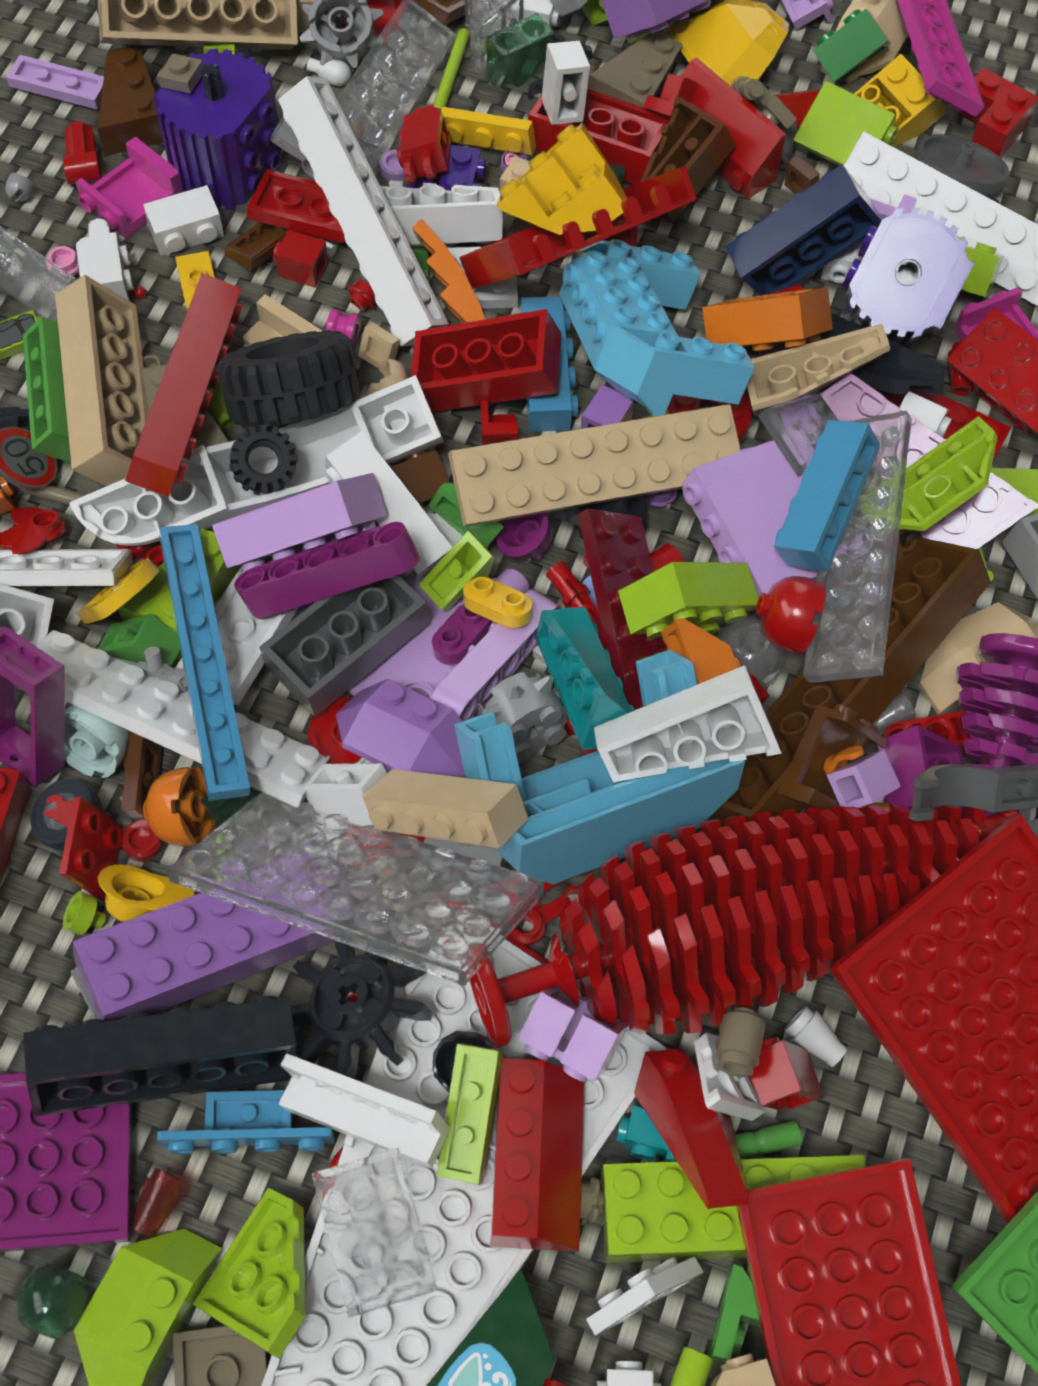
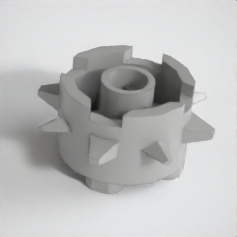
(342, 44)
(529, 710)

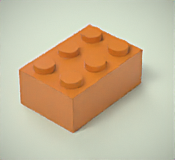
(770, 319)

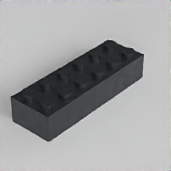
(158, 1055)

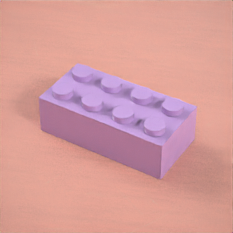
(300, 522)

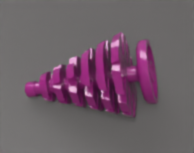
(1001, 702)

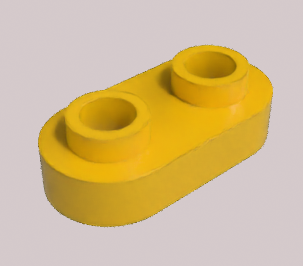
(498, 602)

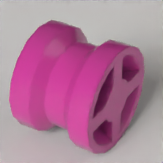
(346, 324)

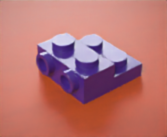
(463, 169)

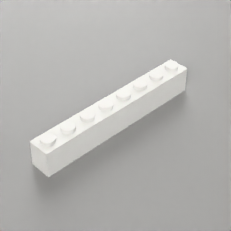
(361, 209)

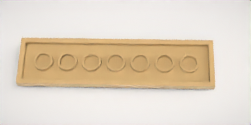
(588, 464)

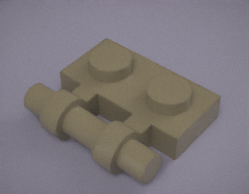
(764, 101)

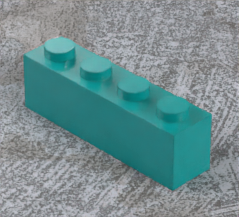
(580, 671)

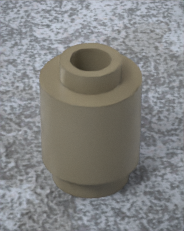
(740, 1042)

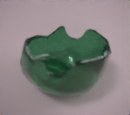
(51, 1300)

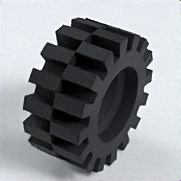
(271, 439)

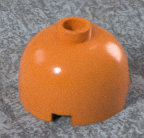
(176, 809)

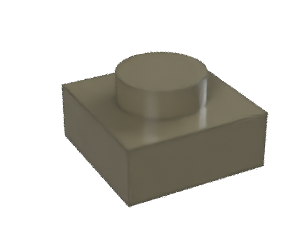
(181, 73)

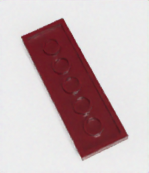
(616, 559)

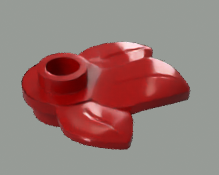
(32, 529)

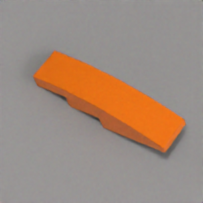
(458, 295)

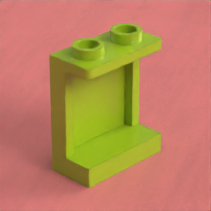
(838, 122)

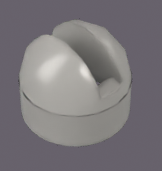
(19, 186)

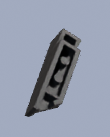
(896, 369)

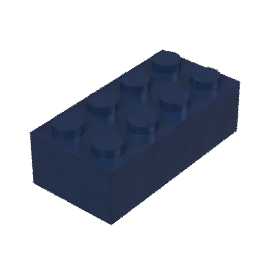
(804, 233)

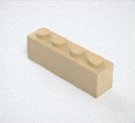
(446, 807)

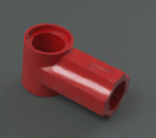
(81, 154)

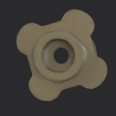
(591, 1201)

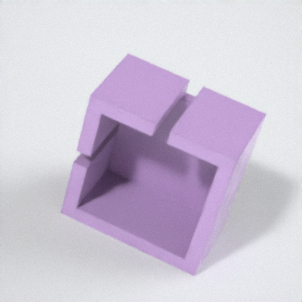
(571, 1035)

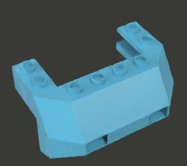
(577, 809)

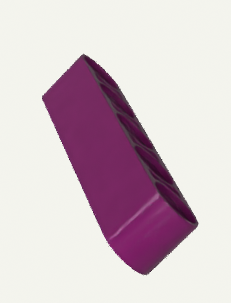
(328, 570)

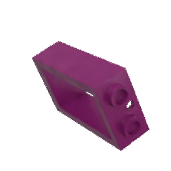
(44, 680)

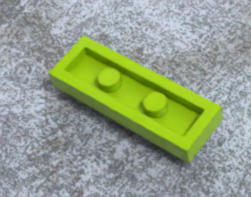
(470, 1113)

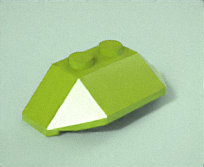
(948, 476)
(141, 1306)

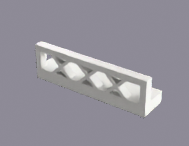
(363, 1111)

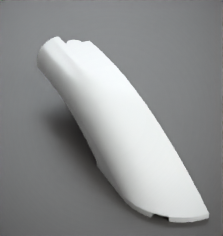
(392, 419)

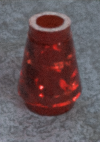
(157, 1201)

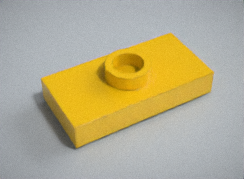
(190, 269)

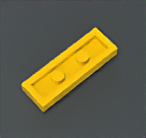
(490, 131)

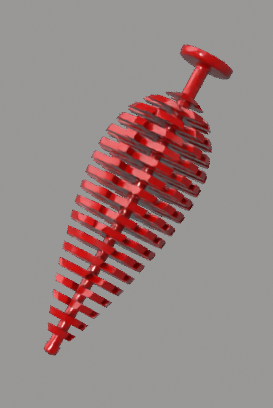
(733, 912)

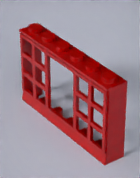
(539, 246)

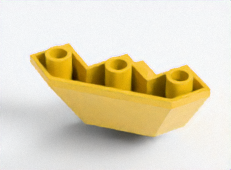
(731, 37)
(564, 185)

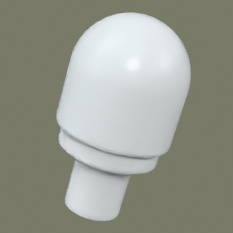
(335, 71)

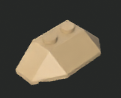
(892, 24)
(961, 646)

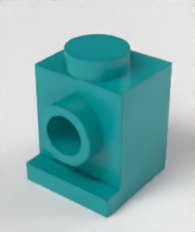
(642, 1137)

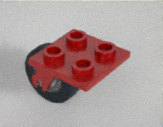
(72, 821)

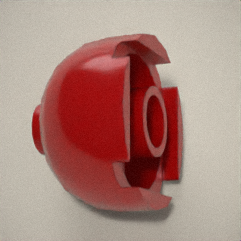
(790, 611)

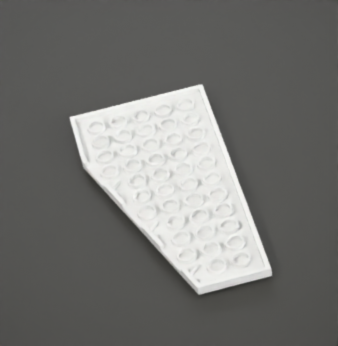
(416, 1336)

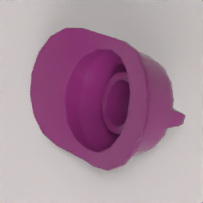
(525, 536)

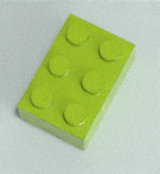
(689, 590)

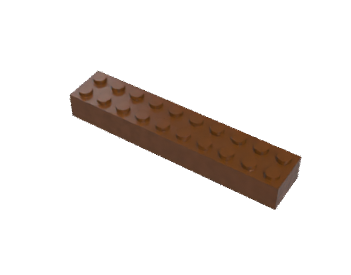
(929, 597)

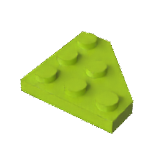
(262, 1276)

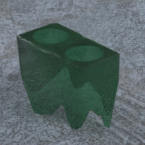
(522, 61)

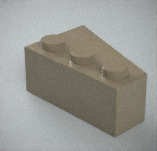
(637, 70)

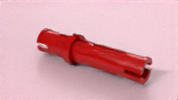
(574, 593)

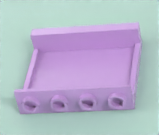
(742, 508)

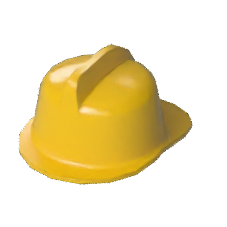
(137, 892)

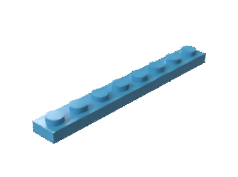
(204, 663)

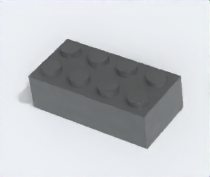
(343, 640)

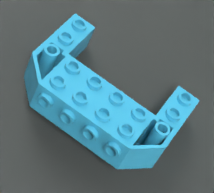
(618, 313)

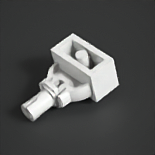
(341, 787)

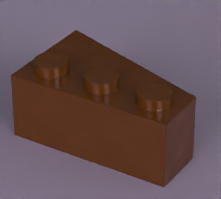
(127, 102)
(690, 141)

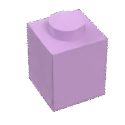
(864, 780)

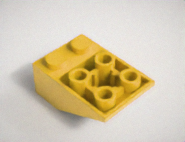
(902, 92)

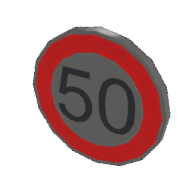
(23, 465)

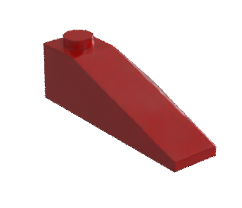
(695, 1135)

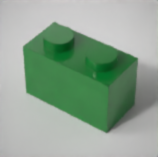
(851, 45)

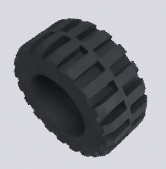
(289, 378)

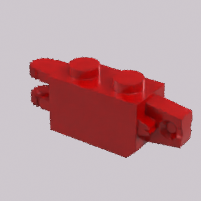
(424, 144)

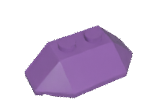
(401, 730)

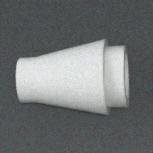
(814, 1034)

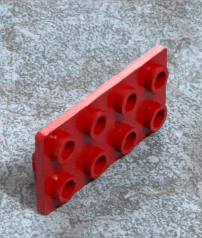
(1003, 368)

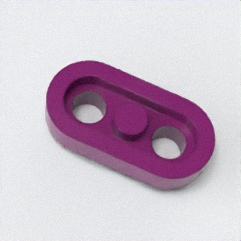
(465, 629)

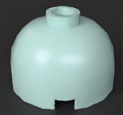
(93, 742)

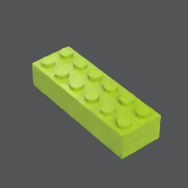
(658, 1215)

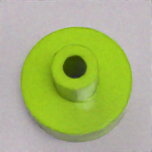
(82, 914)

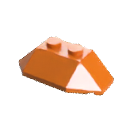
(707, 652)

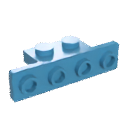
(246, 1120)

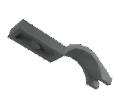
(975, 787)

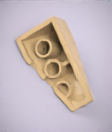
(812, 366)

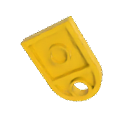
(113, 597)

